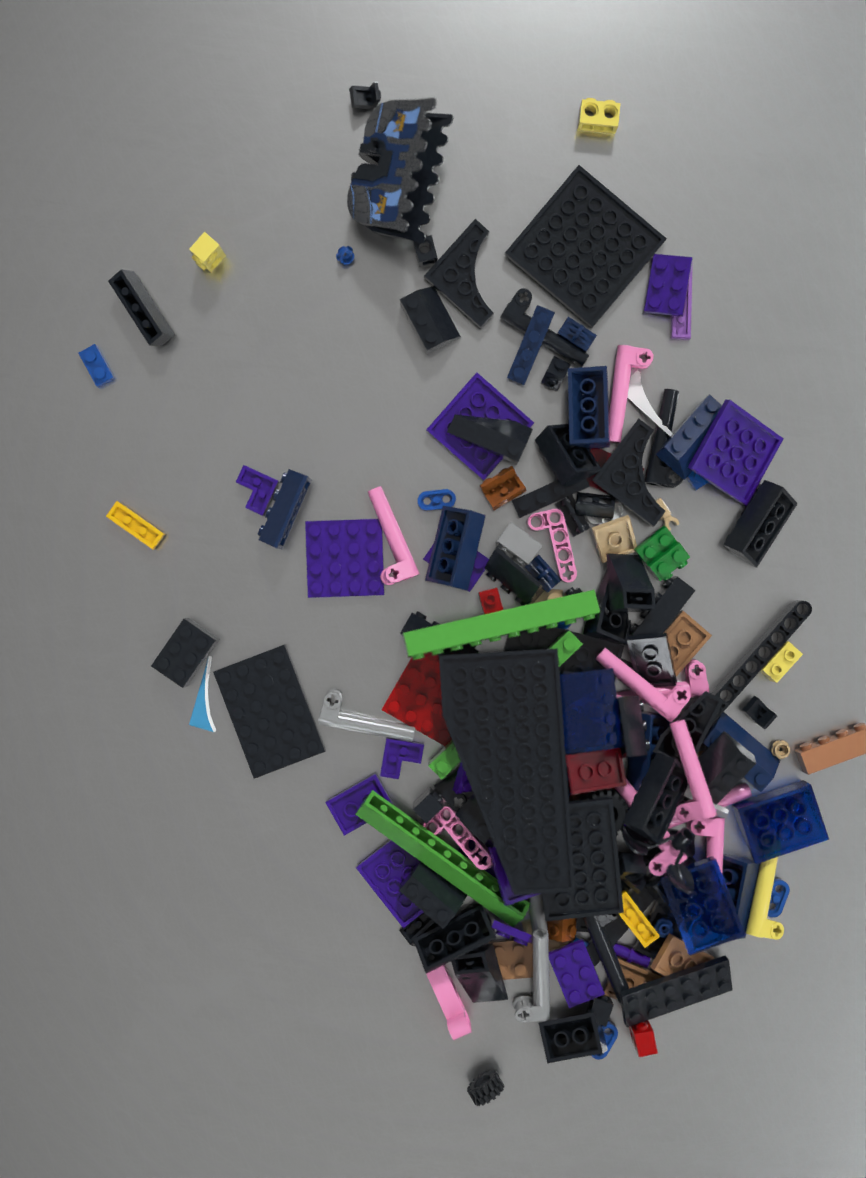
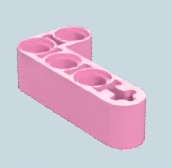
(565, 545)
(462, 840)
(450, 1002)

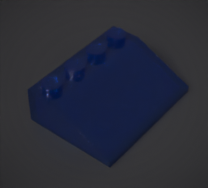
(590, 711)
(780, 821)
(707, 914)

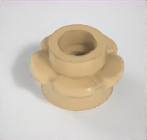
(785, 749)

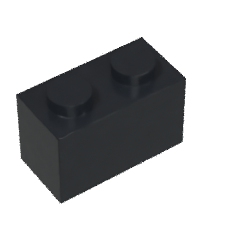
(428, 804)

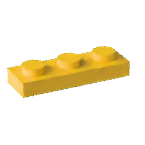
(135, 525)
(637, 921)

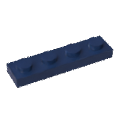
(531, 344)

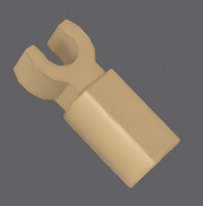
(666, 516)

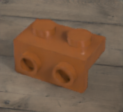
(502, 487)
(562, 930)

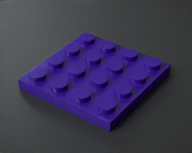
(475, 399)
(735, 452)
(344, 558)
(384, 873)

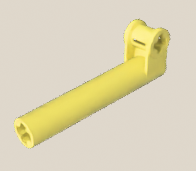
(758, 924)

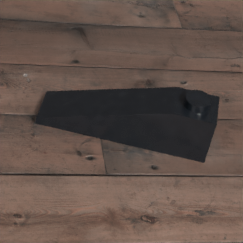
(496, 436)
(698, 721)

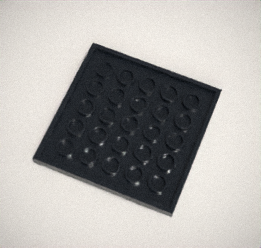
(585, 246)

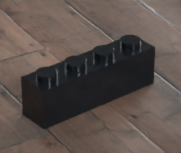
(141, 307)
(668, 605)

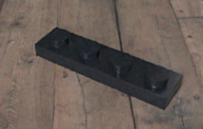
(545, 496)

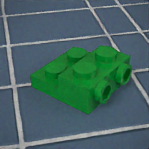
(662, 554)

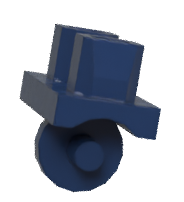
(577, 334)
(543, 573)

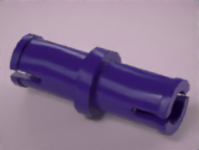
(631, 955)

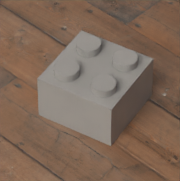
(518, 544)

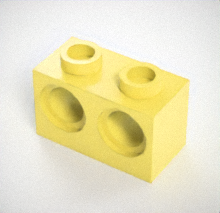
(599, 122)
(207, 253)
(781, 662)

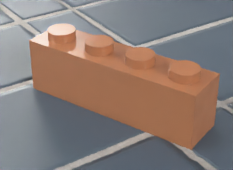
(833, 749)

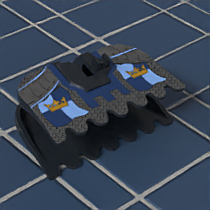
(401, 157)

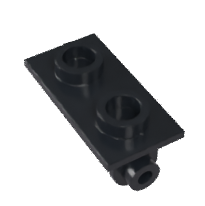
(576, 523)

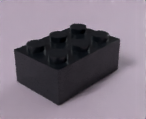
(185, 652)

